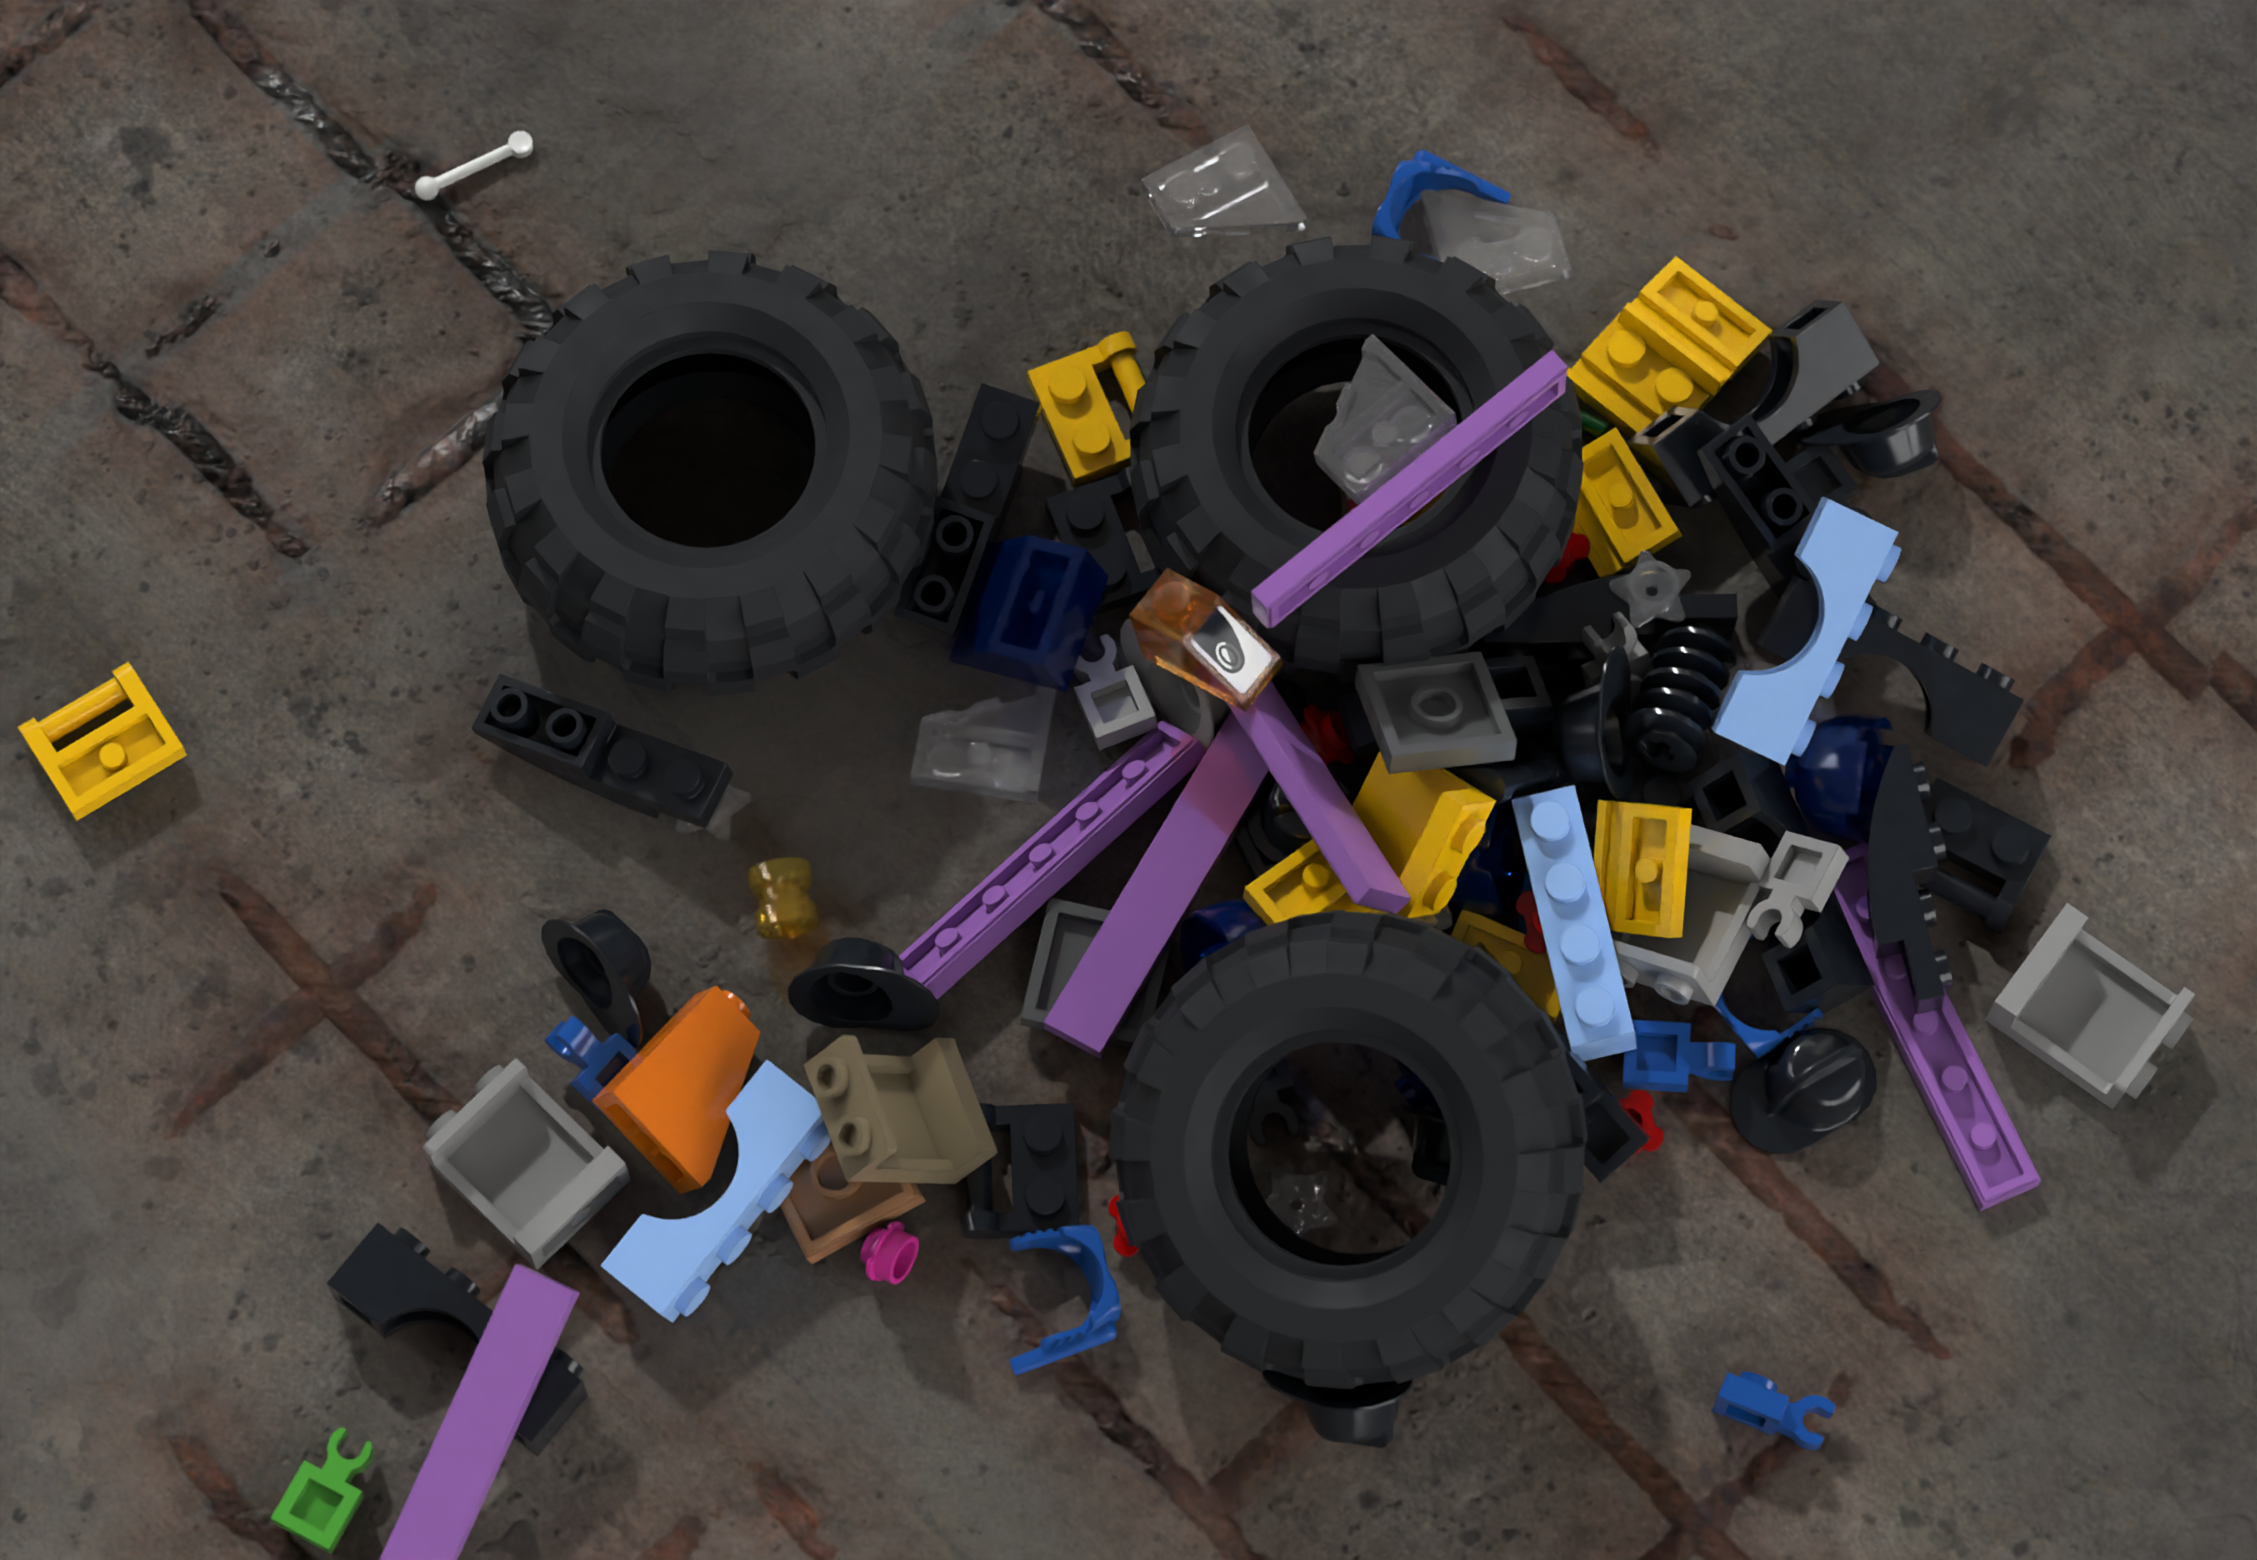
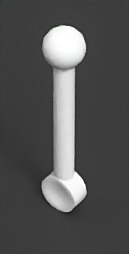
(519, 145)

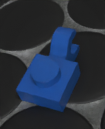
(1667, 1058)
(596, 1060)
(1757, 1404)

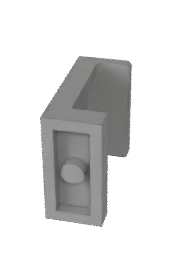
(1718, 901)
(2089, 1011)
(523, 1163)

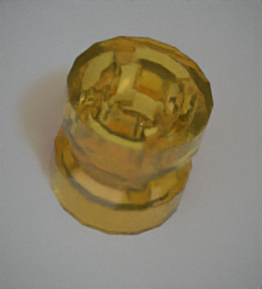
(783, 903)

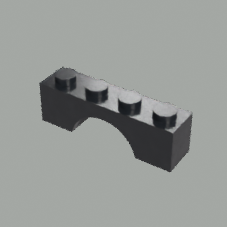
(1813, 361)
(1961, 706)
(1753, 802)
(396, 1287)

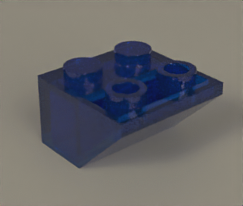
(1031, 611)

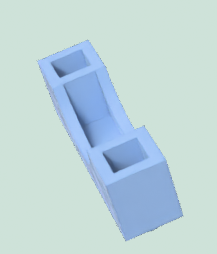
(1772, 706)
(1574, 923)
(673, 1259)

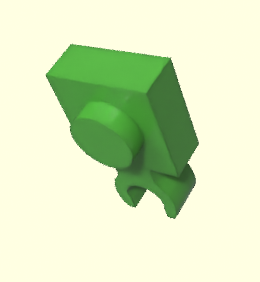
(322, 1500)

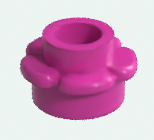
(889, 1253)

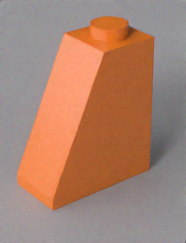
(681, 1083)

